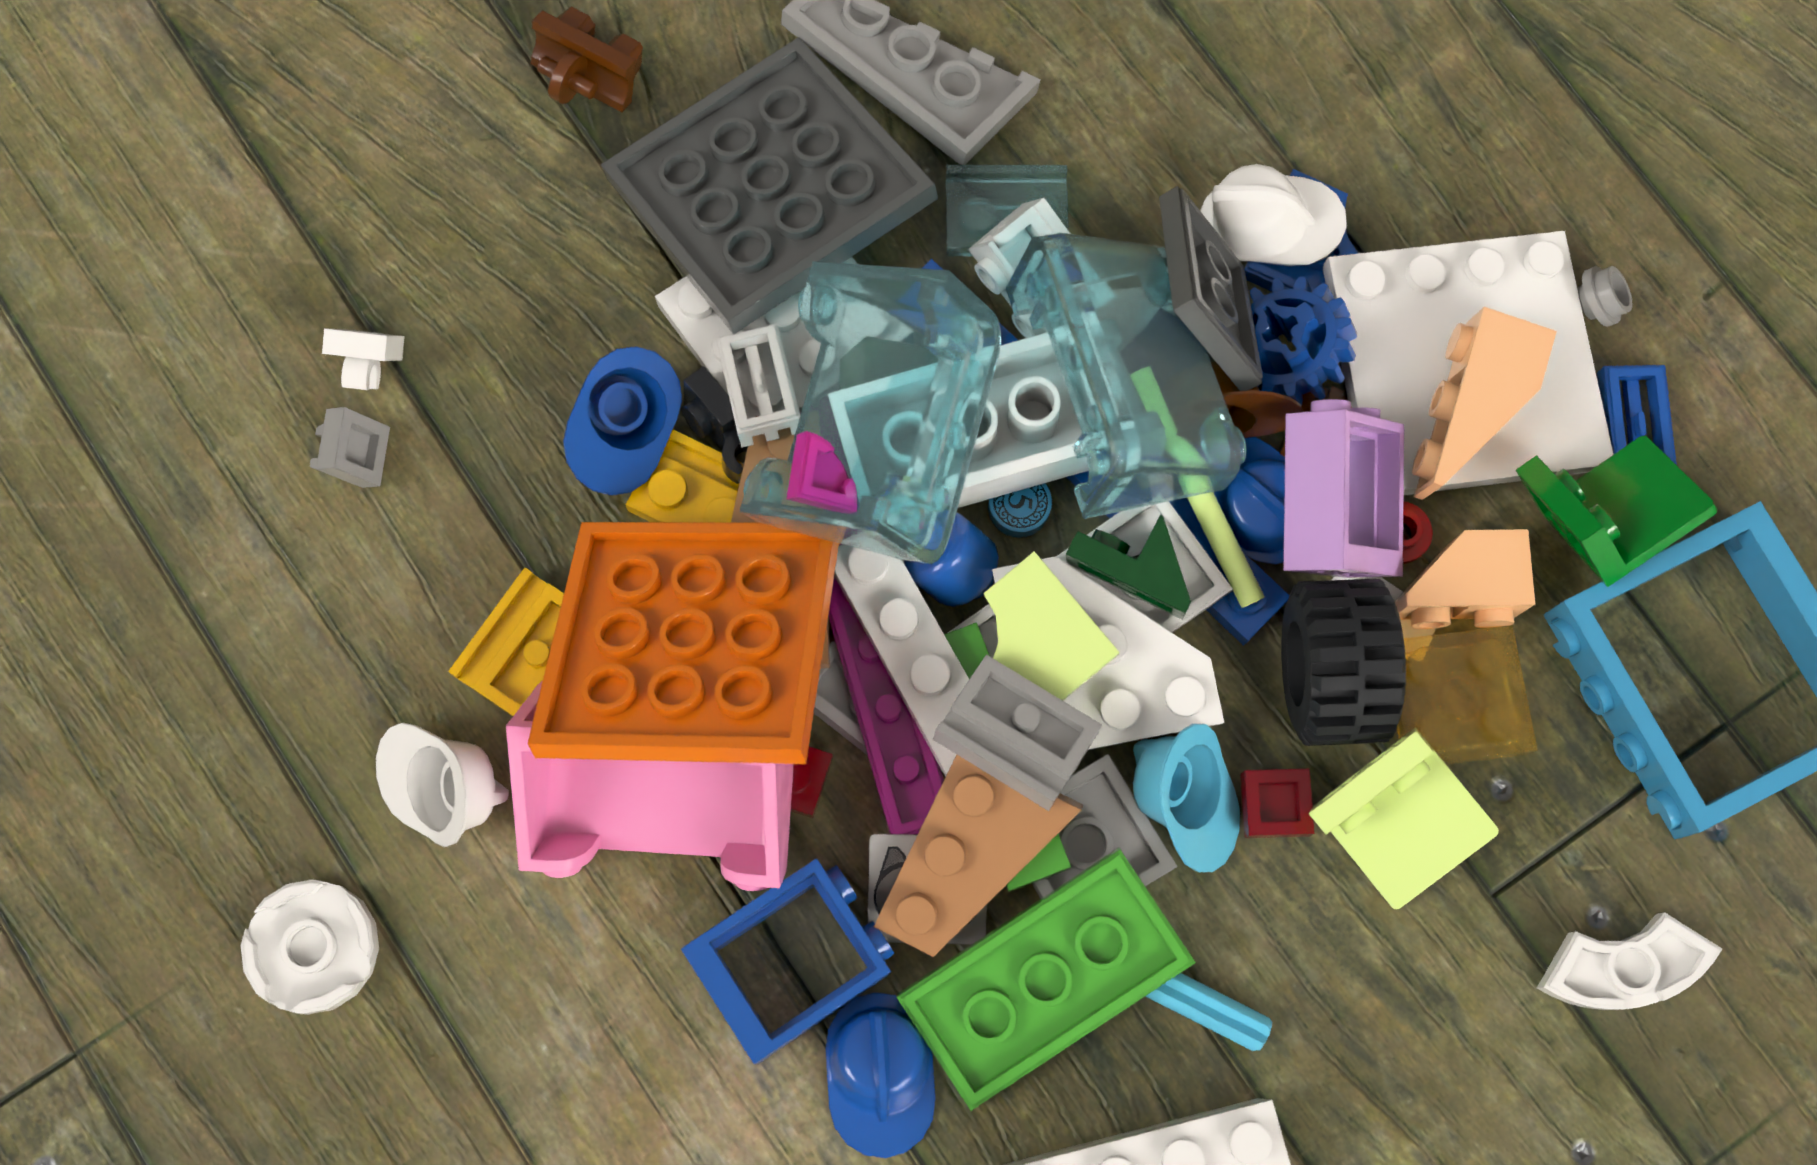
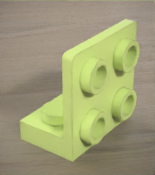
(1405, 819)

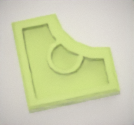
(1046, 630)

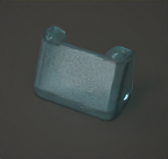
(1132, 372)
(898, 400)

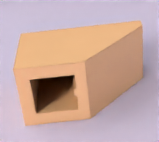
(1474, 577)

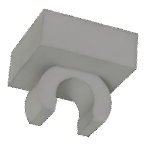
(351, 447)

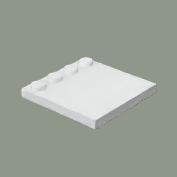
(1406, 313)

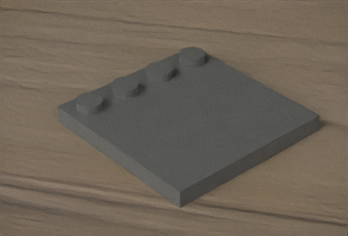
(767, 183)

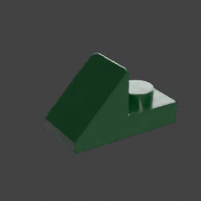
(1152, 577)

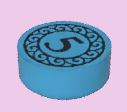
(1021, 511)

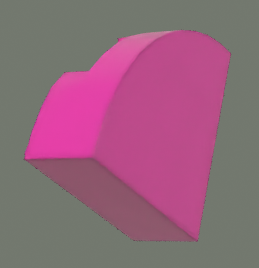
(819, 476)

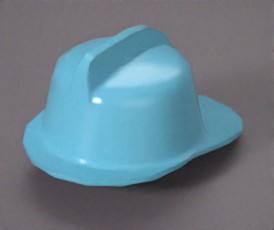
(1190, 793)

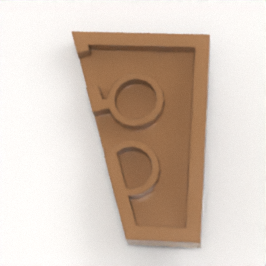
(966, 854)

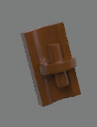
(581, 63)

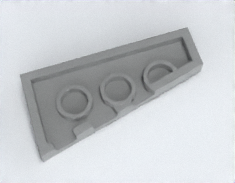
(931, 85)

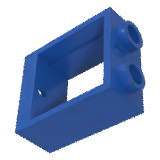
(727, 992)

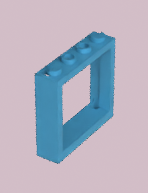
(1610, 692)

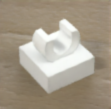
(363, 354)

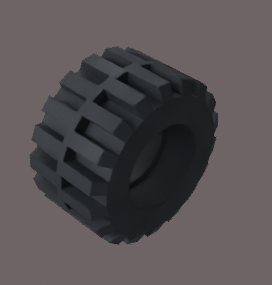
(1343, 662)

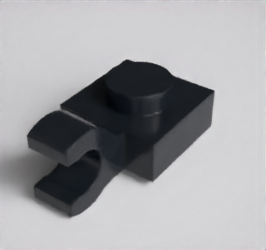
(710, 413)

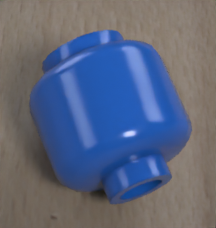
(962, 570)

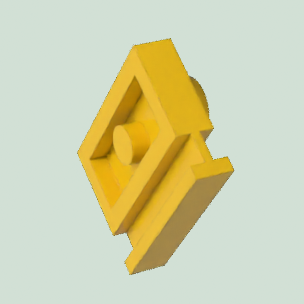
(686, 485)
(513, 644)

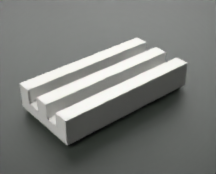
(768, 421)

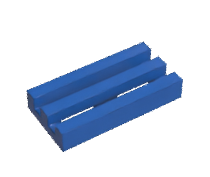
(1658, 401)

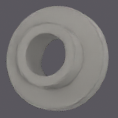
(1604, 295)

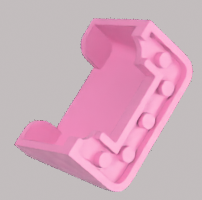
(667, 807)

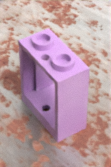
(1343, 492)

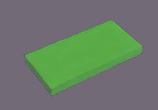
(1045, 978)

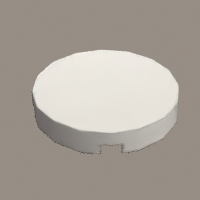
(310, 947)

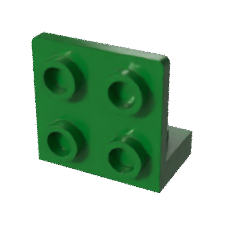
(1620, 508)

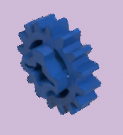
(1317, 329)

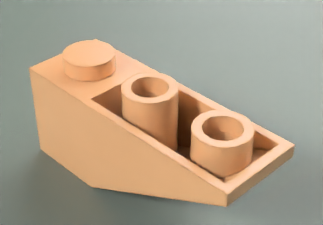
(1492, 376)

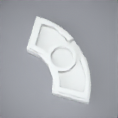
(1629, 971)

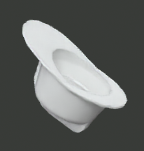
(1275, 216)
(436, 782)

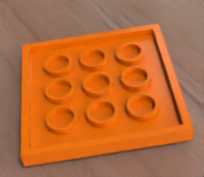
(686, 644)

